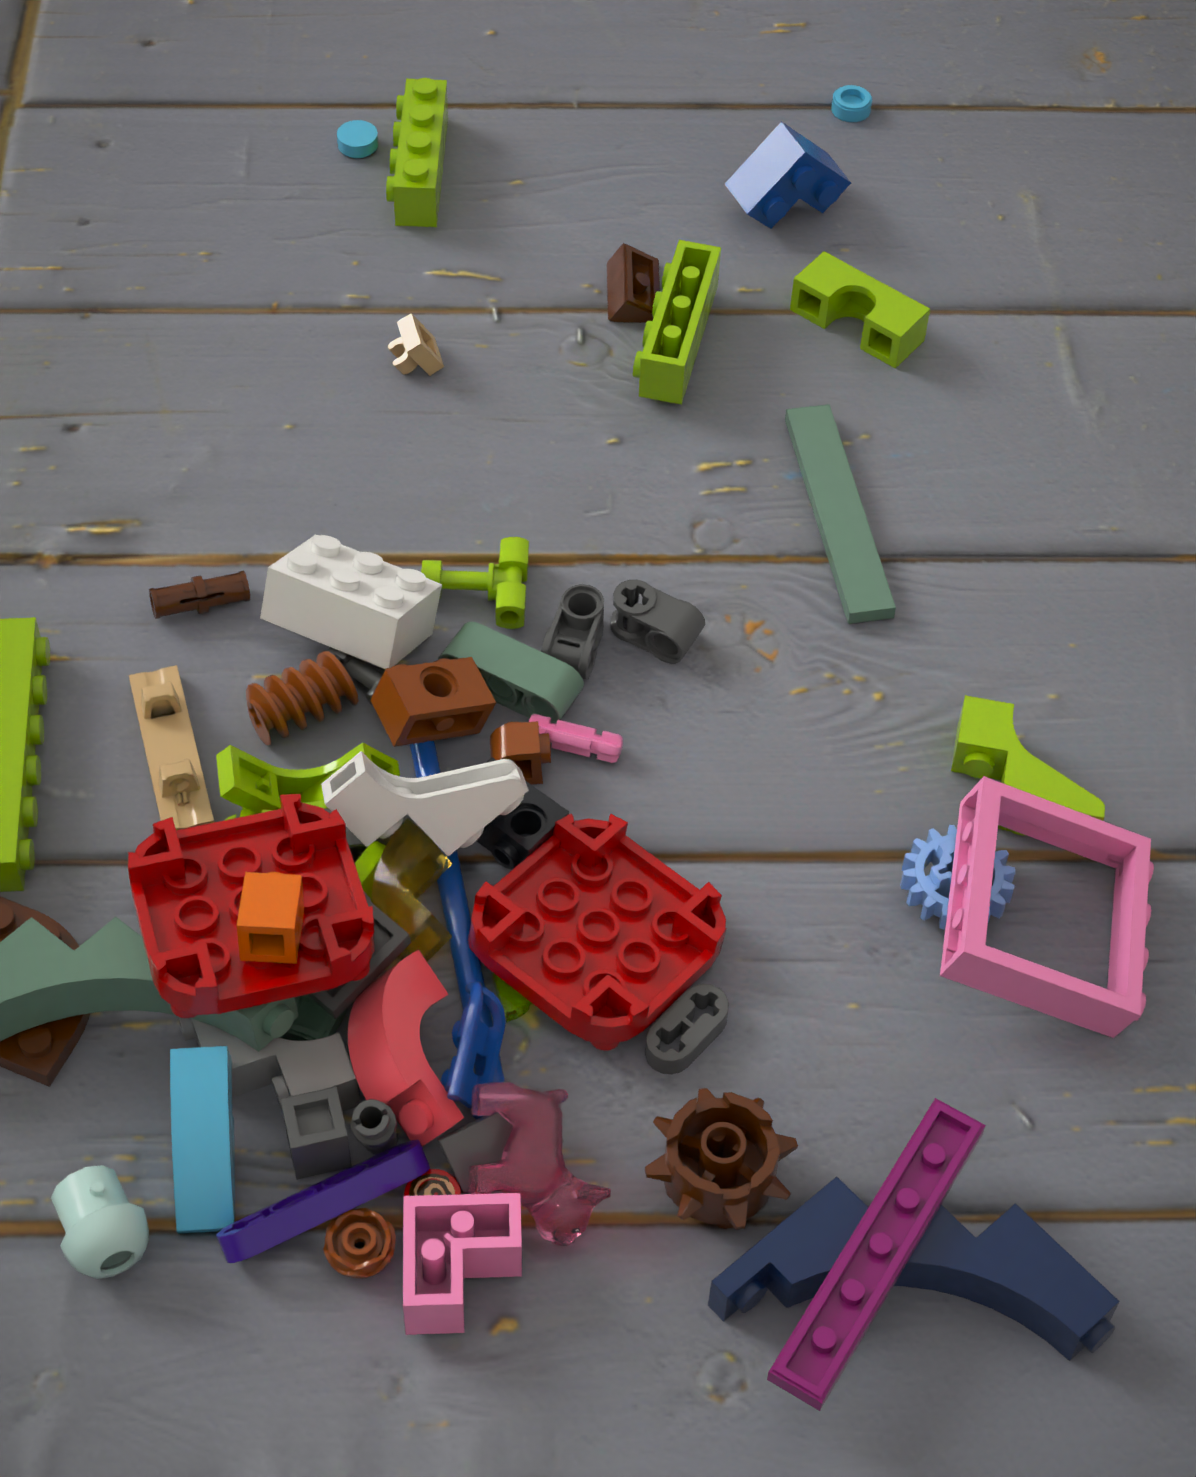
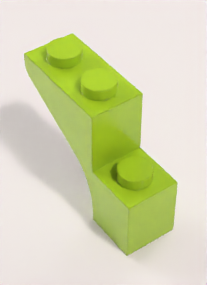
(990, 748)

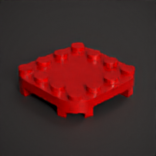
(190, 897)
(597, 931)

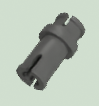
(374, 1126)

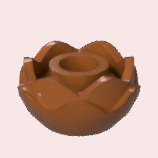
(355, 1227)

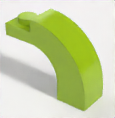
(259, 784)

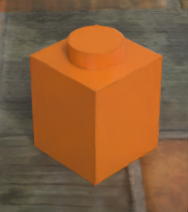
(270, 917)

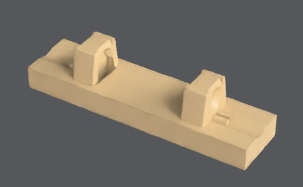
(170, 748)

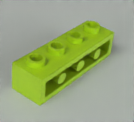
(419, 153)
(678, 322)

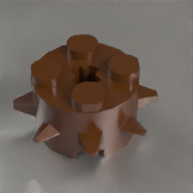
(721, 1159)

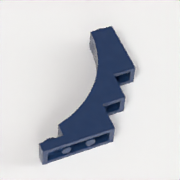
(1005, 1268)

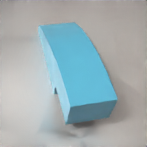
(202, 1138)

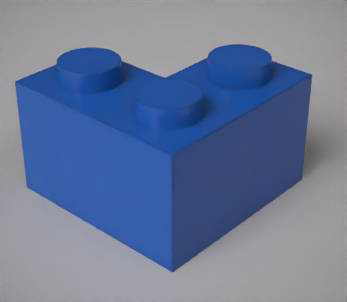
(783, 172)

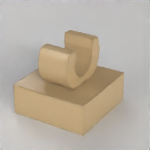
(415, 347)

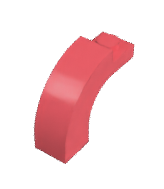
(389, 1051)

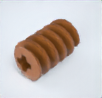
(298, 694)

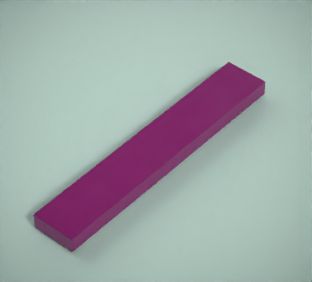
(875, 1255)

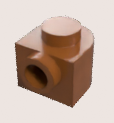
(523, 746)

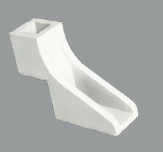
(445, 805)

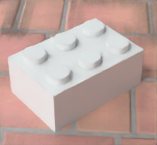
(351, 601)

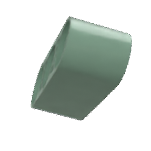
(517, 673)

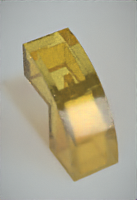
(402, 875)

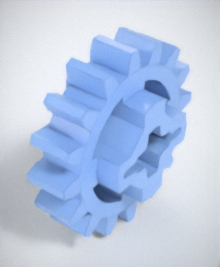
(934, 889)

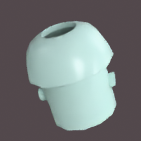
(100, 1224)

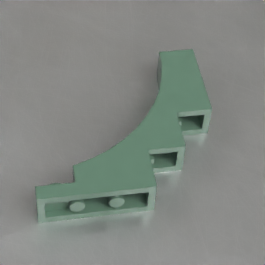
(107, 972)

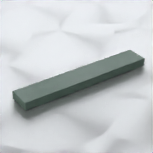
(839, 515)

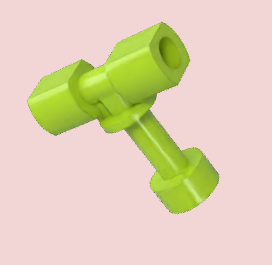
(501, 581)

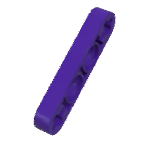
(322, 1201)

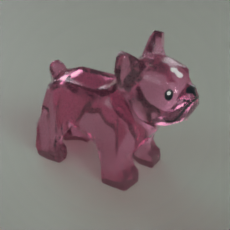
(534, 1161)

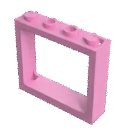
(990, 970)

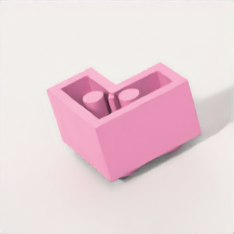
(452, 1241)

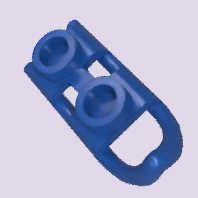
(474, 1040)

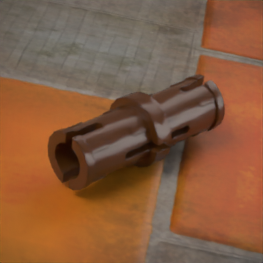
(199, 594)

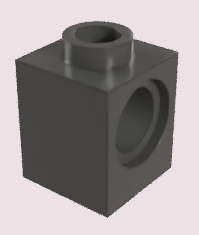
(316, 1132)

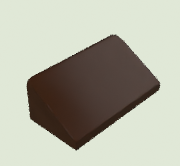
(631, 285)

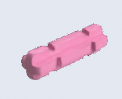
(580, 739)

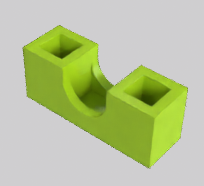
(837, 290)

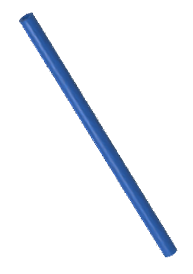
(456, 909)

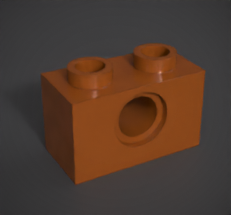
(432, 701)

